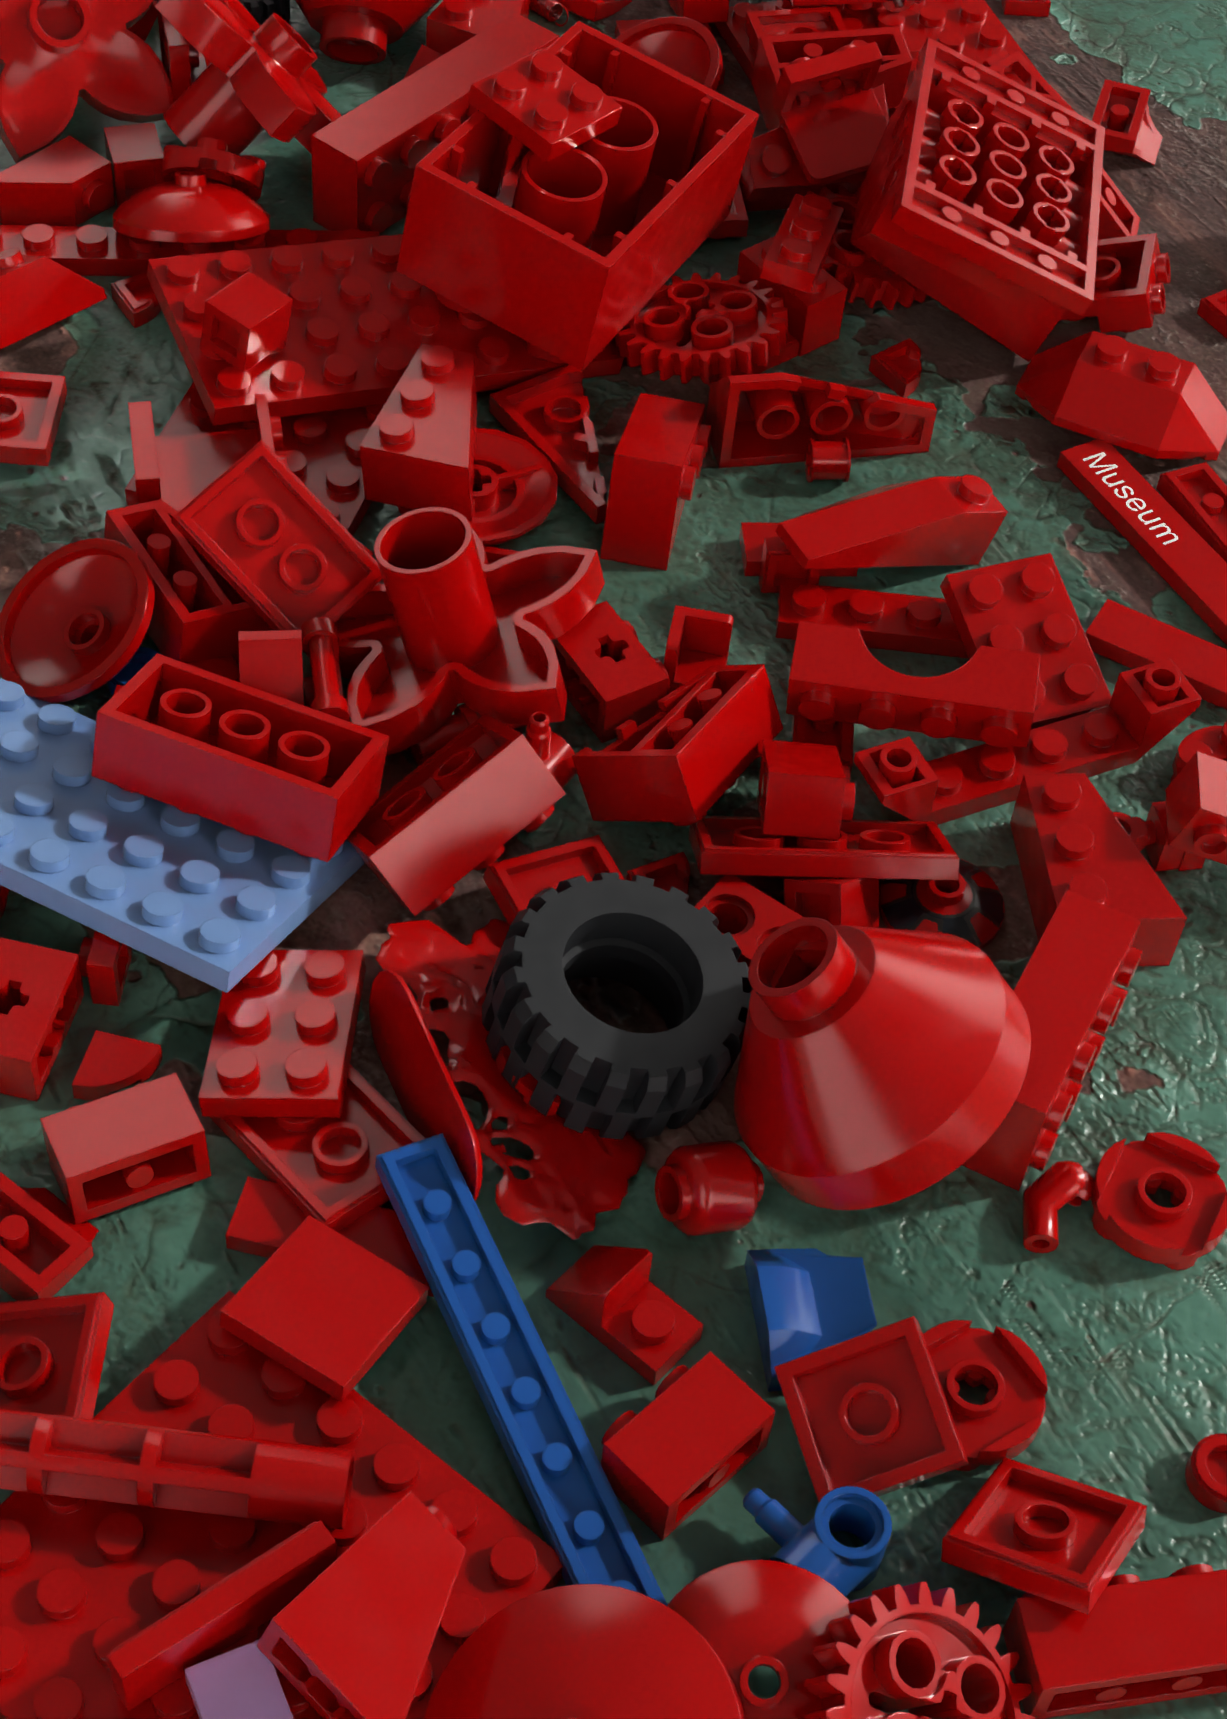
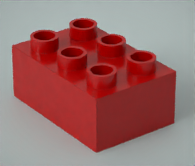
(591, 236)

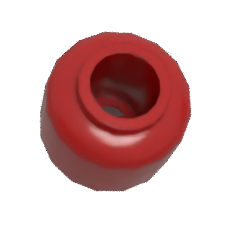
(709, 1188)

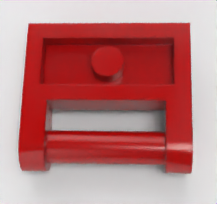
(325, 687)

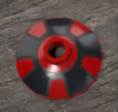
(959, 907)

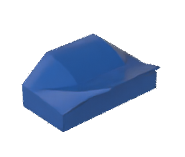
(805, 1303)

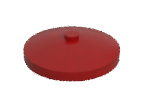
(585, 1657)

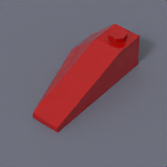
(774, 414)
(899, 526)

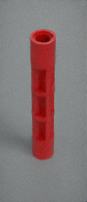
(175, 1469)

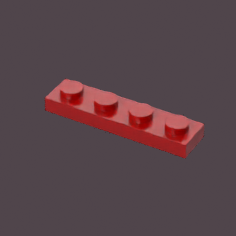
(883, 618)

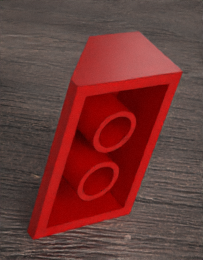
(455, 813)

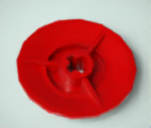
(511, 487)

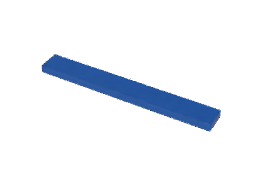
(512, 1370)

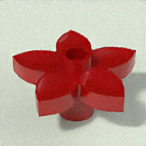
(68, 52)
(254, 78)
(460, 628)

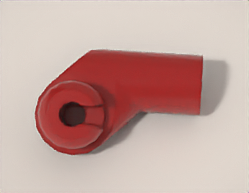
(1059, 1185)

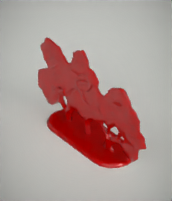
(570, 1170)

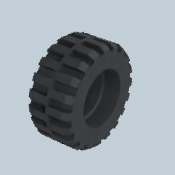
(644, 941)

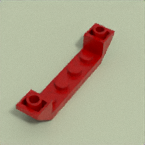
(1141, 713)

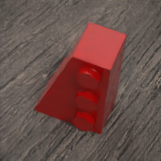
(780, 50)
(194, 606)

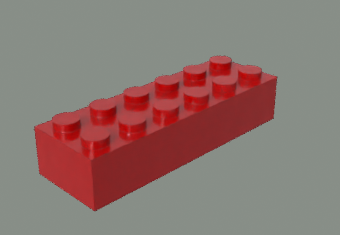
(370, 154)

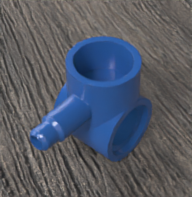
(813, 1545)

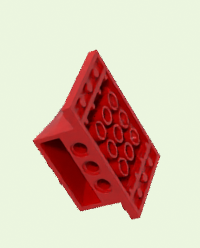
(986, 199)

